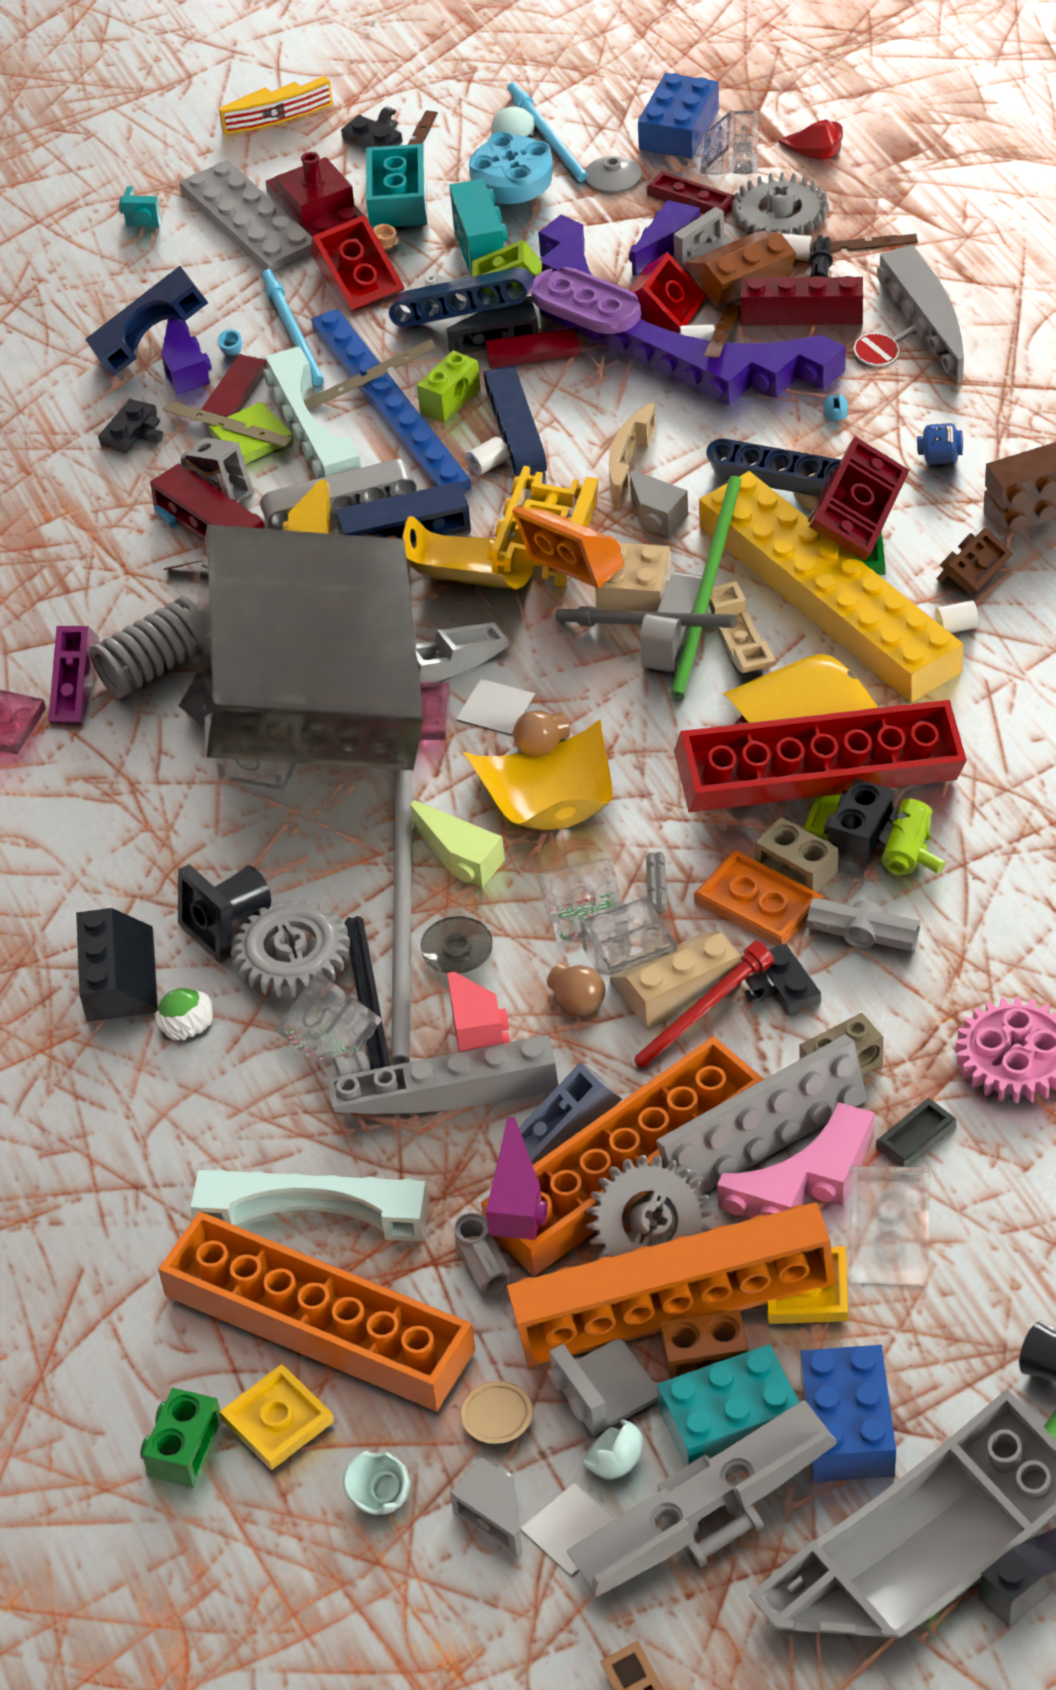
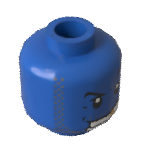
(940, 444)

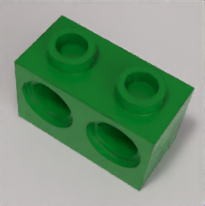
(187, 1438)

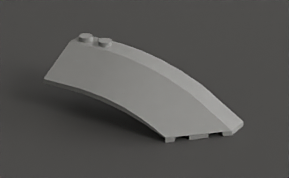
(924, 1533)

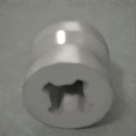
(351, 1064)

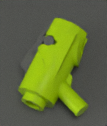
(905, 837)

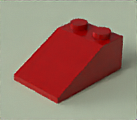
(355, 263)

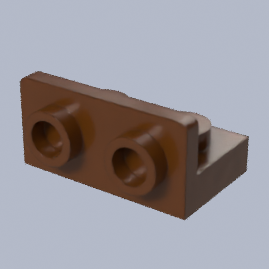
(977, 562)

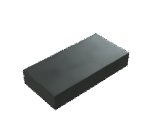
(916, 1133)

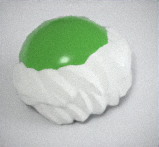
(183, 1013)

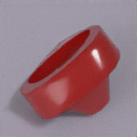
(817, 140)

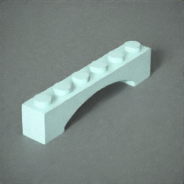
(290, 378)
(388, 1204)

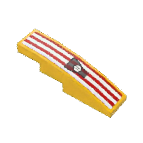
(274, 107)

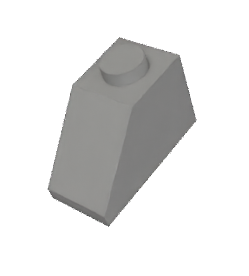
(658, 503)
(489, 1504)

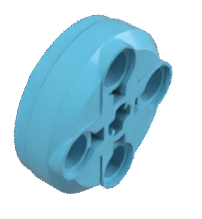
(513, 167)

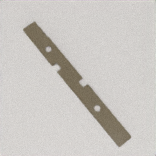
(372, 373)
(228, 423)

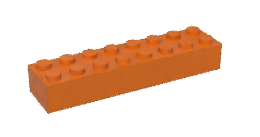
(624, 1132)
(683, 1277)
(318, 1310)

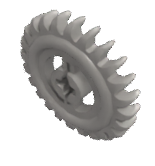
(781, 201)
(253, 960)
(662, 1184)

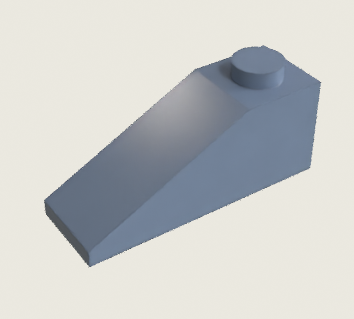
(566, 1111)

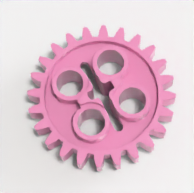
(1009, 1049)

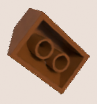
(756, 255)

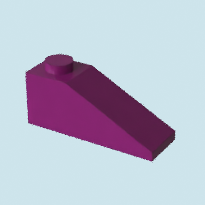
(71, 674)
(515, 1193)

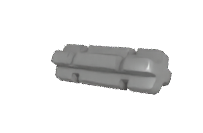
(656, 881)

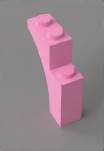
(816, 1171)

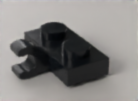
(372, 133)
(132, 421)
(786, 981)

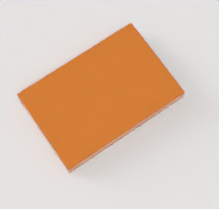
(757, 898)

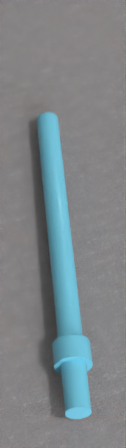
(523, 100)
(276, 294)

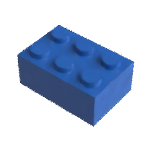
(678, 115)
(852, 1401)

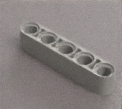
(346, 489)

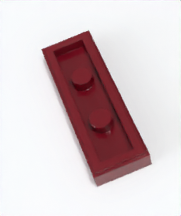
(684, 191)
(532, 348)
(235, 386)

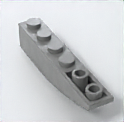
(925, 304)
(450, 1080)

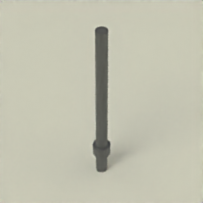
(590, 616)

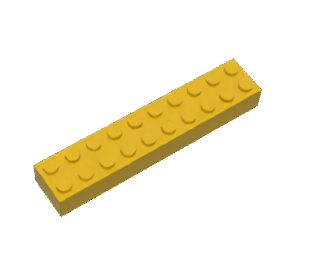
(835, 590)

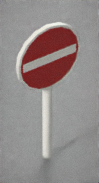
(879, 348)

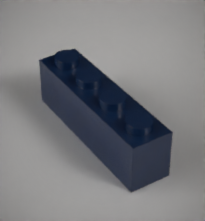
(438, 509)

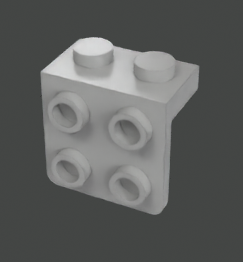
(700, 237)
(602, 1384)

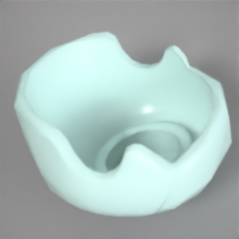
(514, 121)
(615, 1451)
(376, 1482)

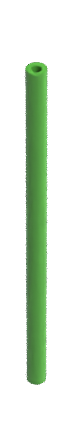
(706, 585)

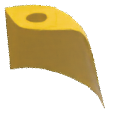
(459, 559)
(801, 689)
(553, 788)

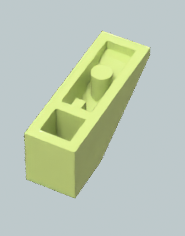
(462, 847)

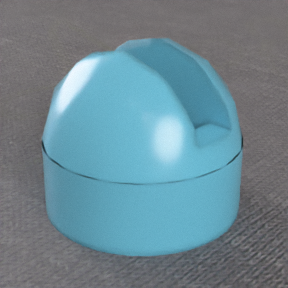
(230, 342)
(832, 413)

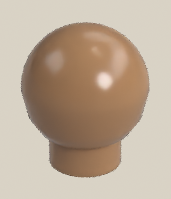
(539, 732)
(577, 988)

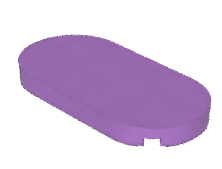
(586, 300)

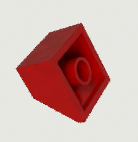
(667, 294)

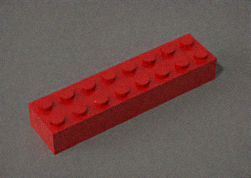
(818, 755)

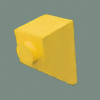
(312, 511)

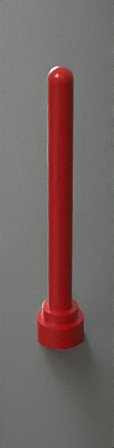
(755, 959)

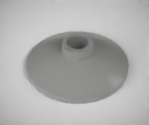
(613, 174)

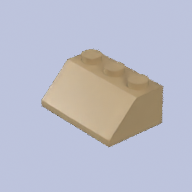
(676, 980)

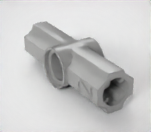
(863, 924)

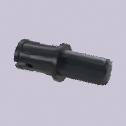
(821, 257)

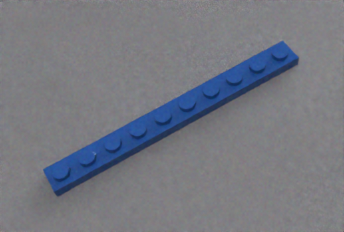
(390, 402)

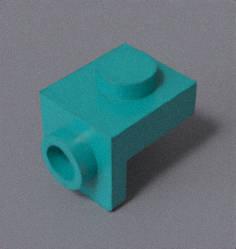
(139, 209)

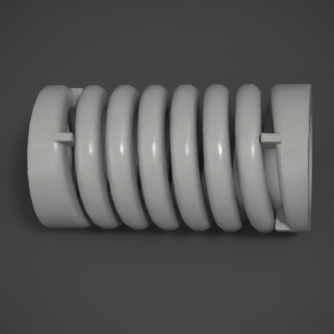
(149, 647)

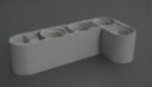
(663, 636)

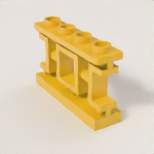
(546, 498)

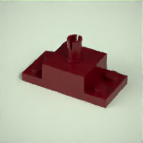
(314, 194)
(858, 498)

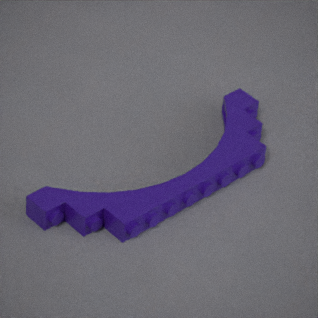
(762, 365)

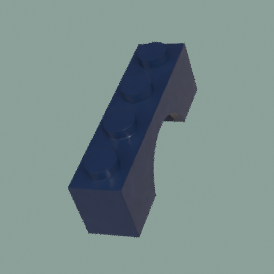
(119, 338)

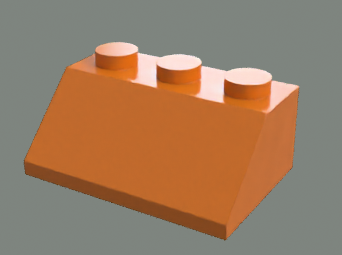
(569, 546)

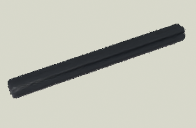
(366, 989)

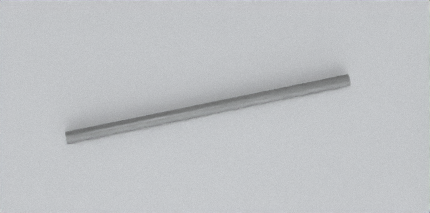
(402, 919)

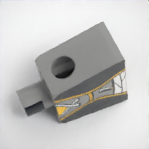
(220, 465)

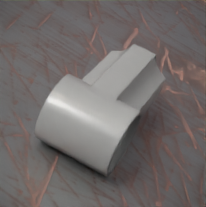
(481, 1253)

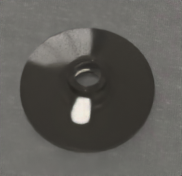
(456, 944)

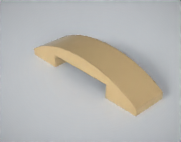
(634, 432)
(743, 641)

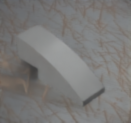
(458, 650)

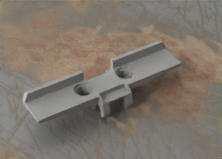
(636, 1544)

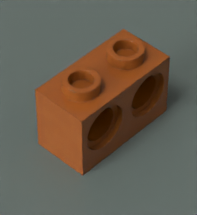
(702, 1337)

